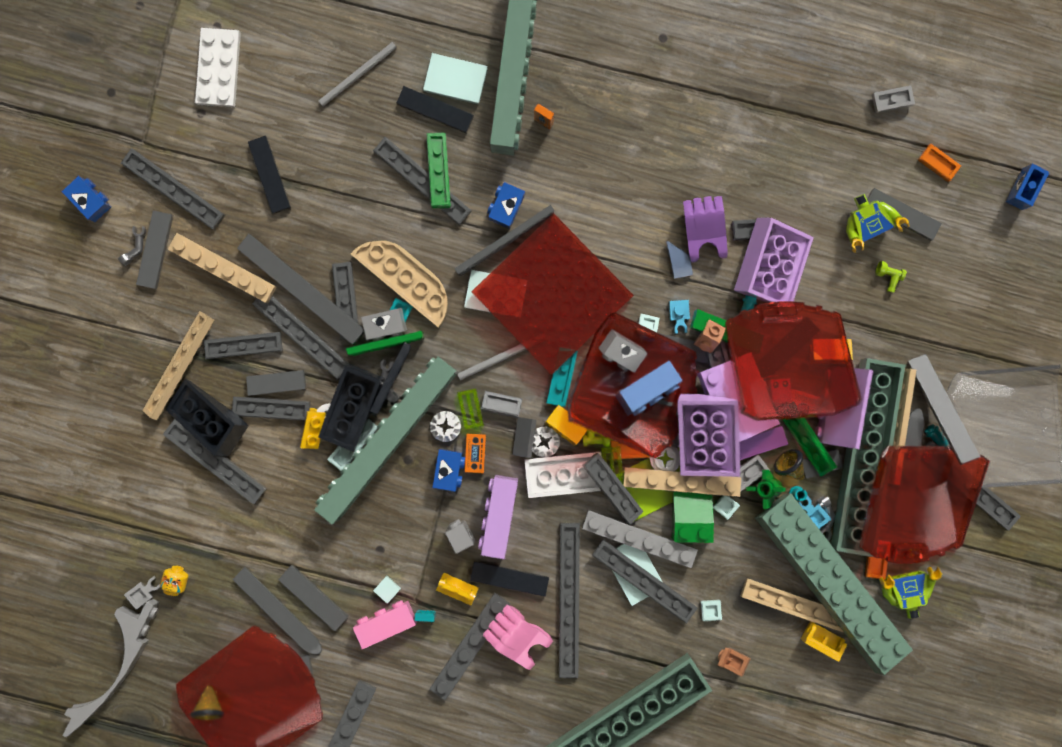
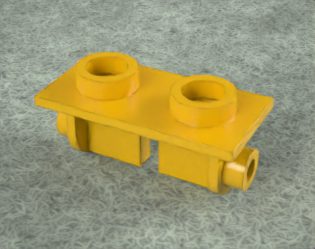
(312, 428)
(457, 589)

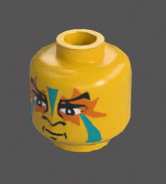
(174, 580)

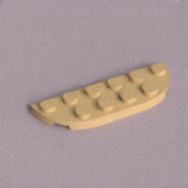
(405, 277)

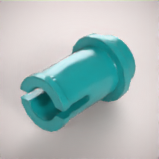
(749, 303)
(935, 434)
(802, 493)

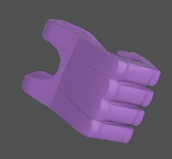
(705, 224)

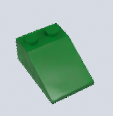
(692, 517)

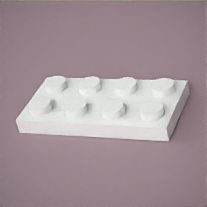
(217, 67)
(558, 475)

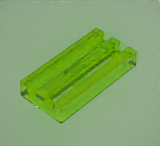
(474, 424)
(610, 450)

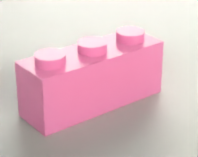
(384, 624)

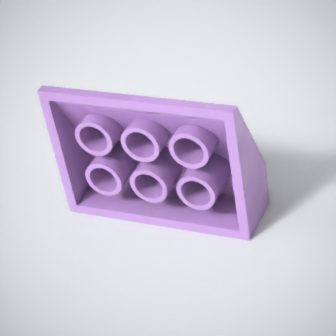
(773, 261)
(720, 383)
(847, 427)
(708, 435)

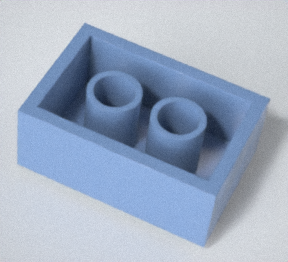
(649, 389)

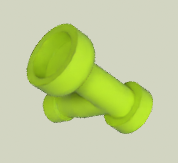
(882, 269)
(590, 438)

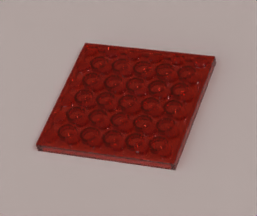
(552, 293)

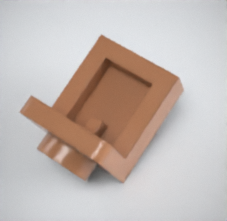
(710, 336)
(733, 661)

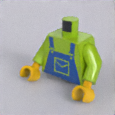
(871, 220)
(910, 589)

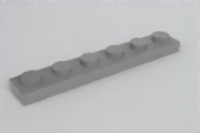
(639, 539)

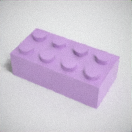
(499, 516)

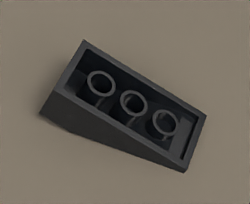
(351, 407)
(207, 419)

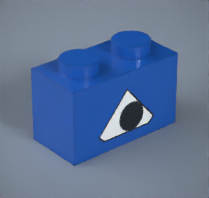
(1027, 186)
(86, 198)
(506, 205)
(448, 470)

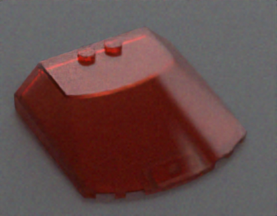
(791, 362)
(594, 398)
(920, 503)
(261, 690)

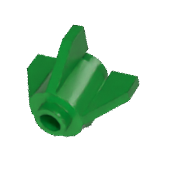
(768, 488)

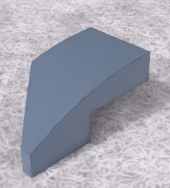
(679, 261)

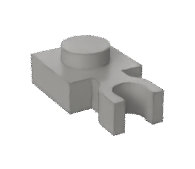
(141, 594)

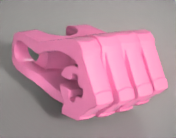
(515, 636)

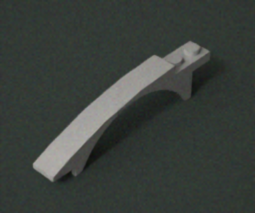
(134, 629)

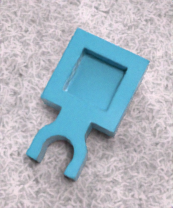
(679, 311)
(817, 513)

